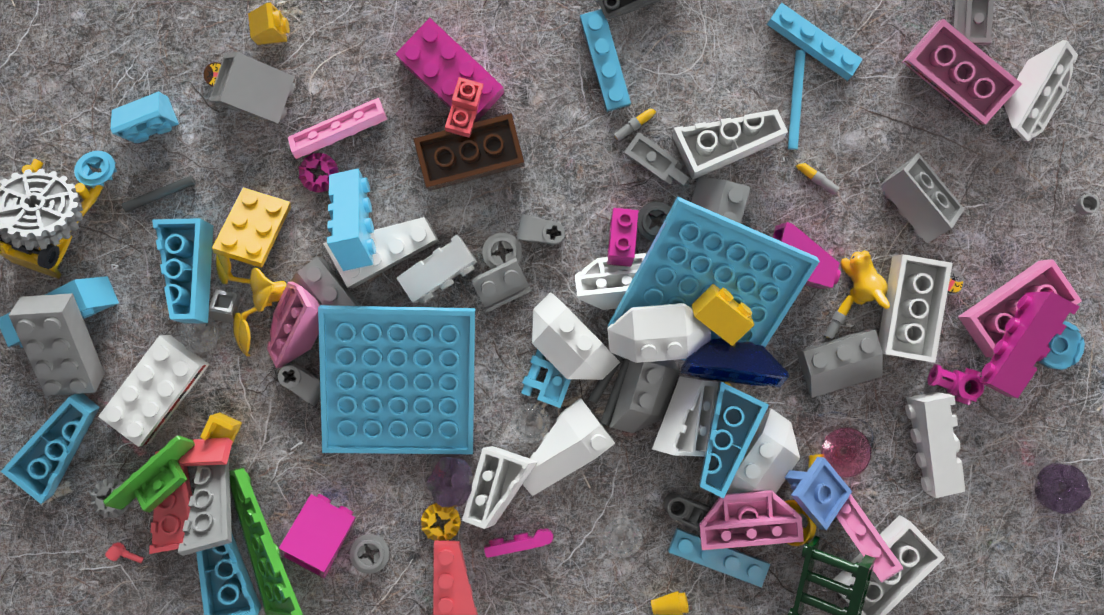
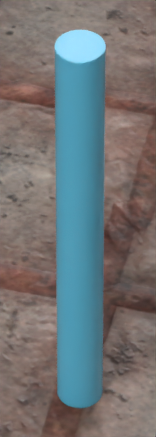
(796, 100)

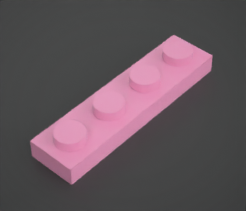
(337, 128)
(868, 539)

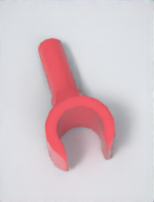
(118, 550)

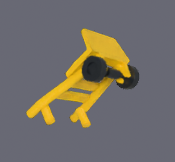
(47, 260)

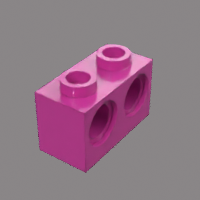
(622, 237)

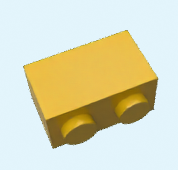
(723, 314)

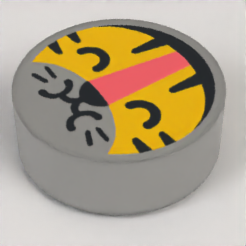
(956, 283)

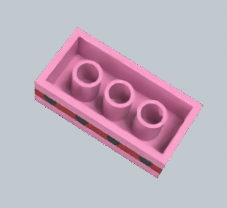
(961, 72)

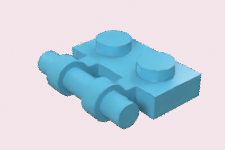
(554, 385)

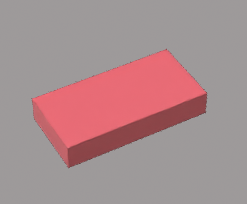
(208, 452)

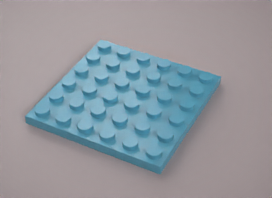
(709, 249)
(397, 379)

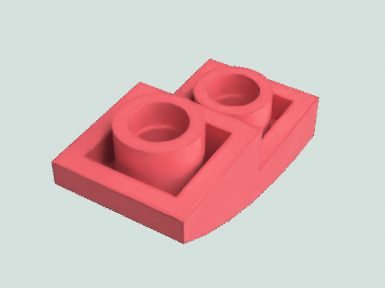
(464, 107)

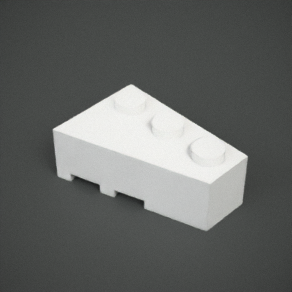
(437, 270)
(688, 418)
(495, 485)

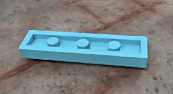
(814, 41)
(605, 60)
(723, 560)

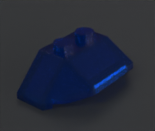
(737, 364)

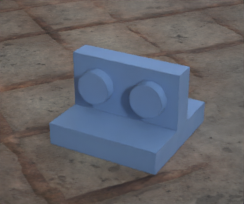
(819, 492)

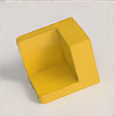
(221, 426)

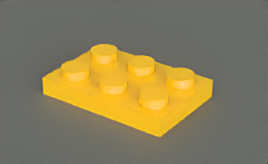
(251, 227)

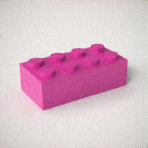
(440, 62)

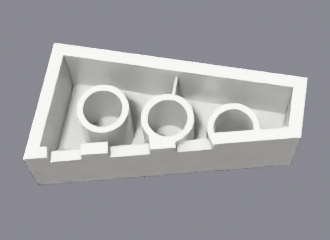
(392, 247)
(936, 443)

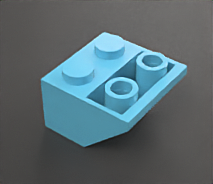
(143, 118)

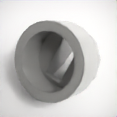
(1087, 201)

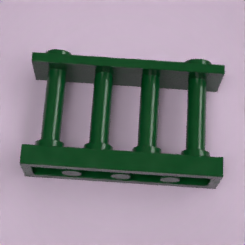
(855, 593)

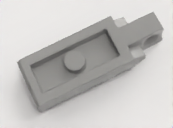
(656, 160)

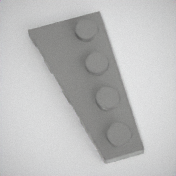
(209, 512)

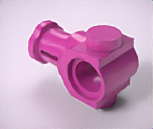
(956, 383)

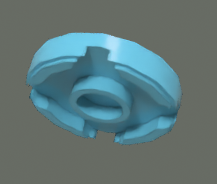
(1065, 348)

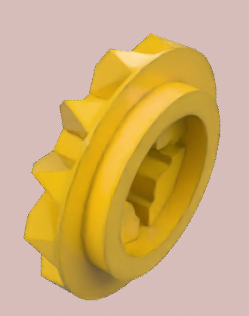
(436, 533)

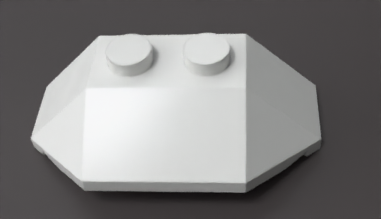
(1042, 88)
(605, 284)
(657, 333)
(569, 342)
(767, 457)

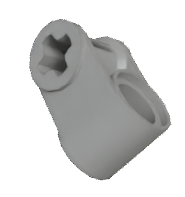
(535, 230)
(305, 385)

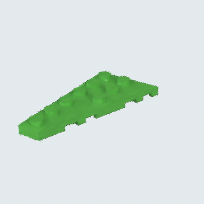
(270, 574)

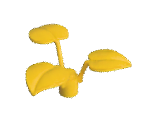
(263, 295)

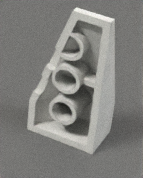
(567, 447)

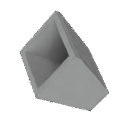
(252, 88)

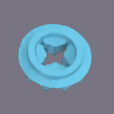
(97, 160)

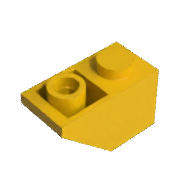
(268, 25)

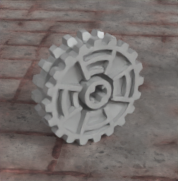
(38, 209)

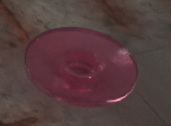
(857, 454)

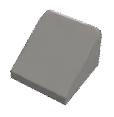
(224, 306)

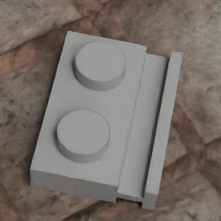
(974, 20)
(501, 285)

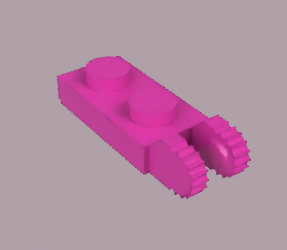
(519, 543)

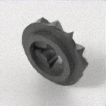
(654, 209)

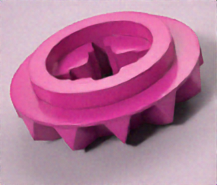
(311, 162)

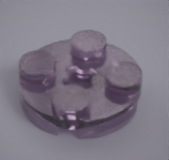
(439, 482)
(1076, 488)

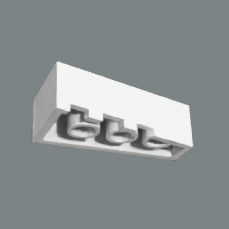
(726, 141)

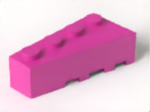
(1026, 341)

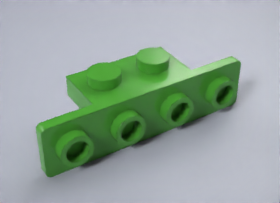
(154, 479)

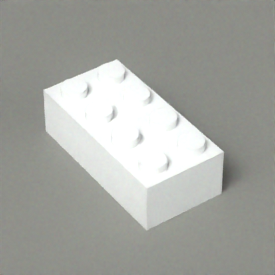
(916, 307)
(915, 555)

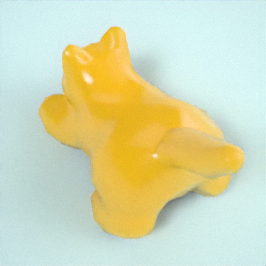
(866, 281)

